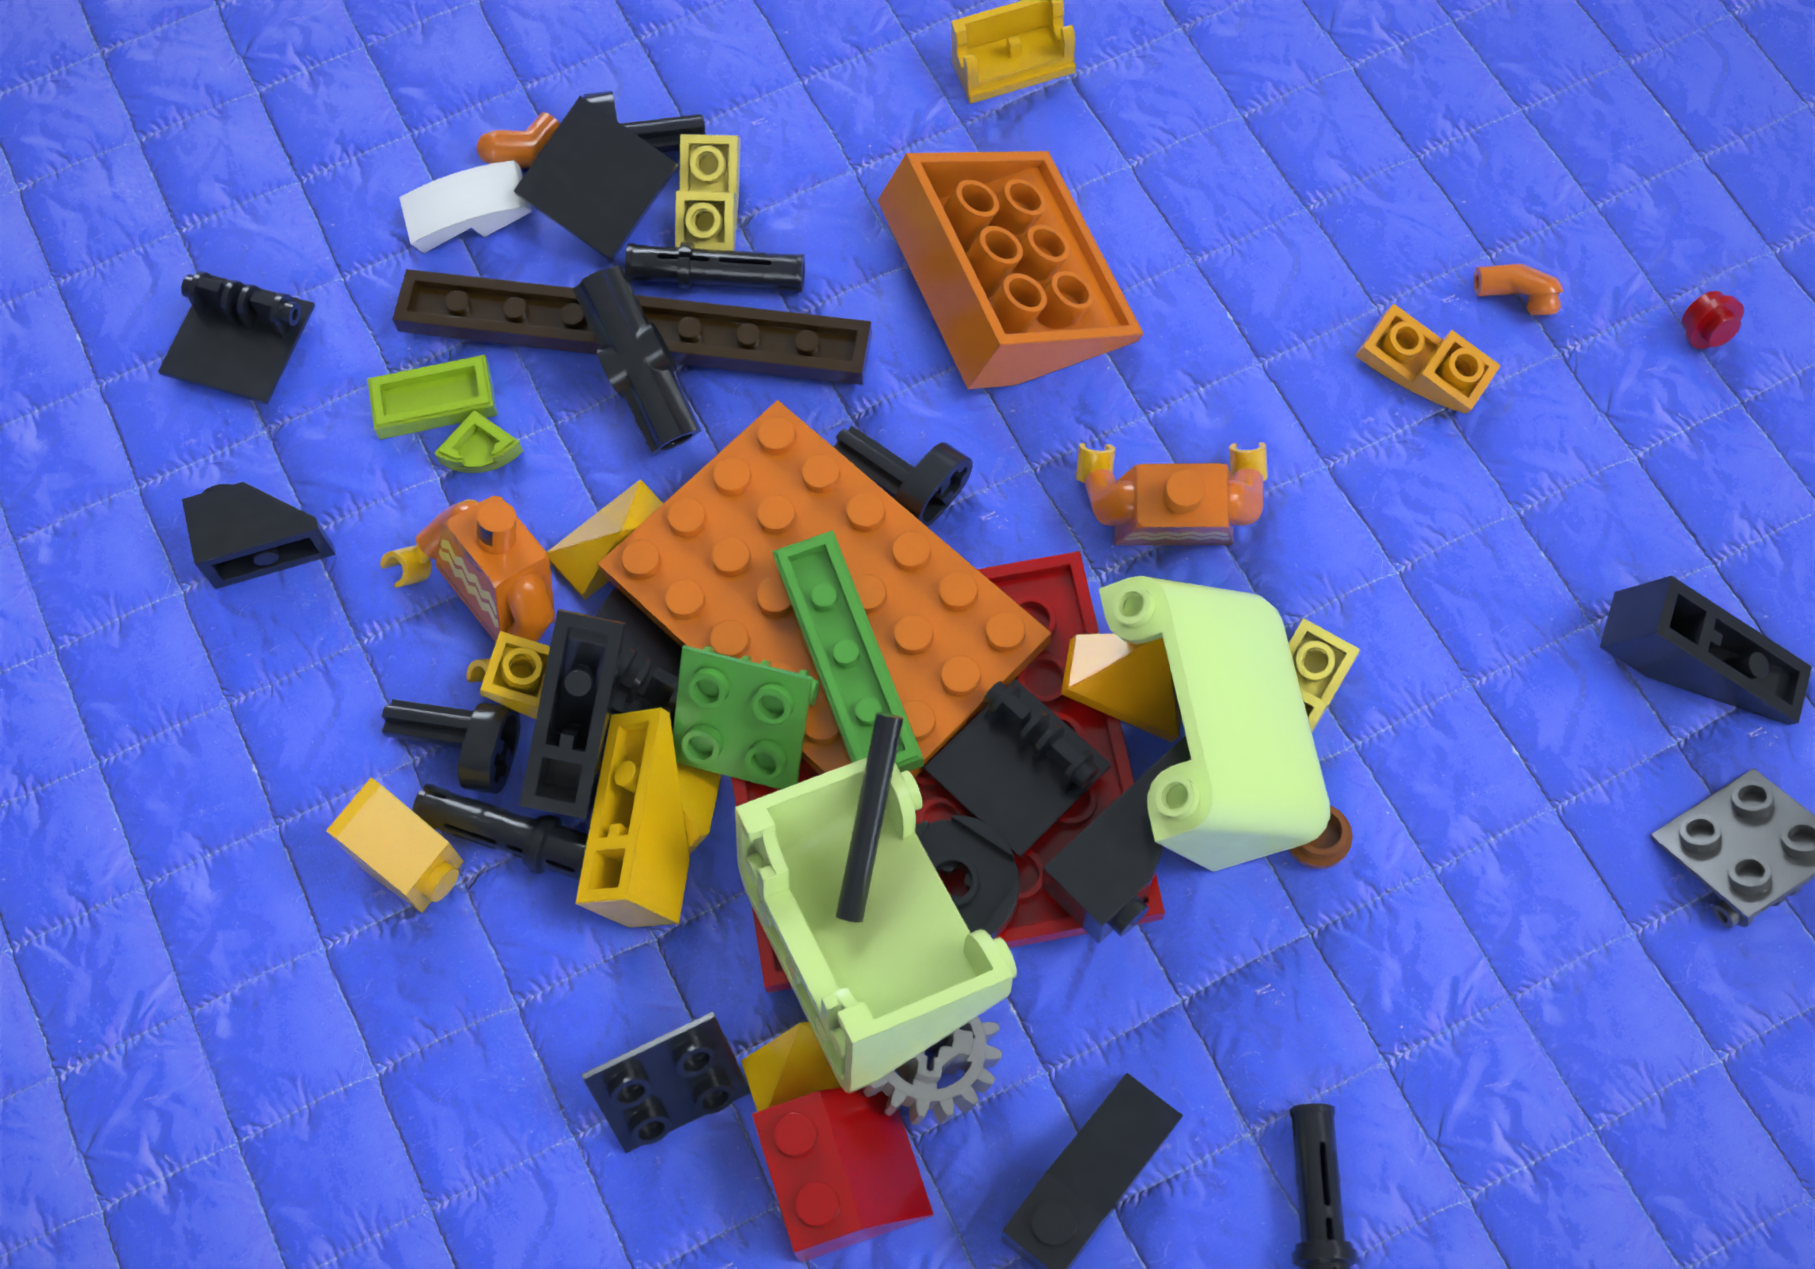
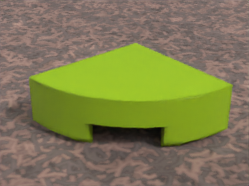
(478, 446)

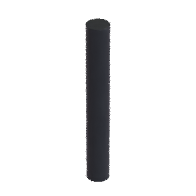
(869, 817)

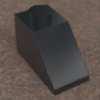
(249, 534)

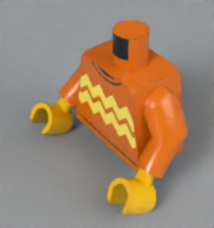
(1175, 500)
(490, 566)

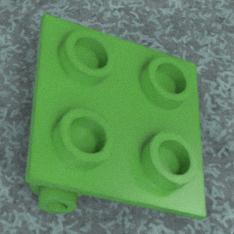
(741, 717)

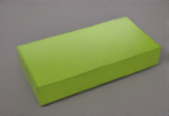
(431, 396)

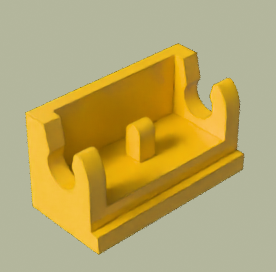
(1012, 48)

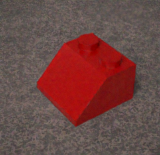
(840, 1169)

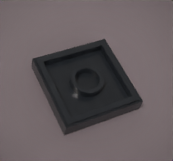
(596, 178)

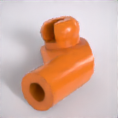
(517, 145)
(1520, 279)

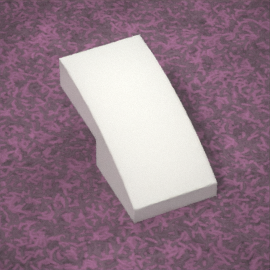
(464, 200)

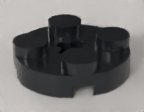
(987, 862)

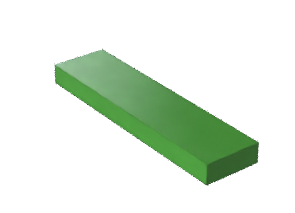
(842, 645)

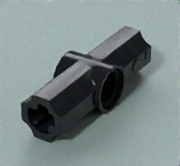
(636, 359)

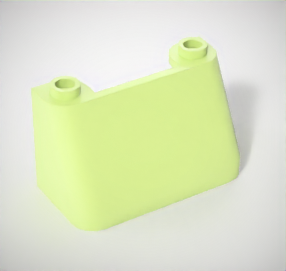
(1251, 748)
(874, 985)

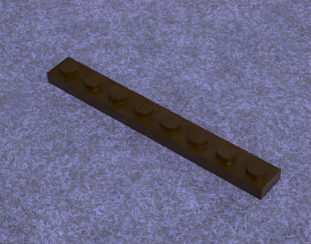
(693, 331)

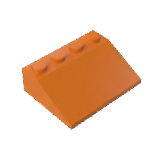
(1005, 264)

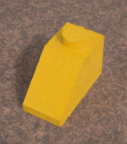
(396, 846)

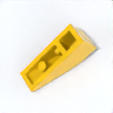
(637, 829)

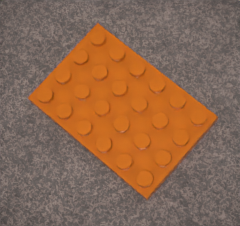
(712, 581)

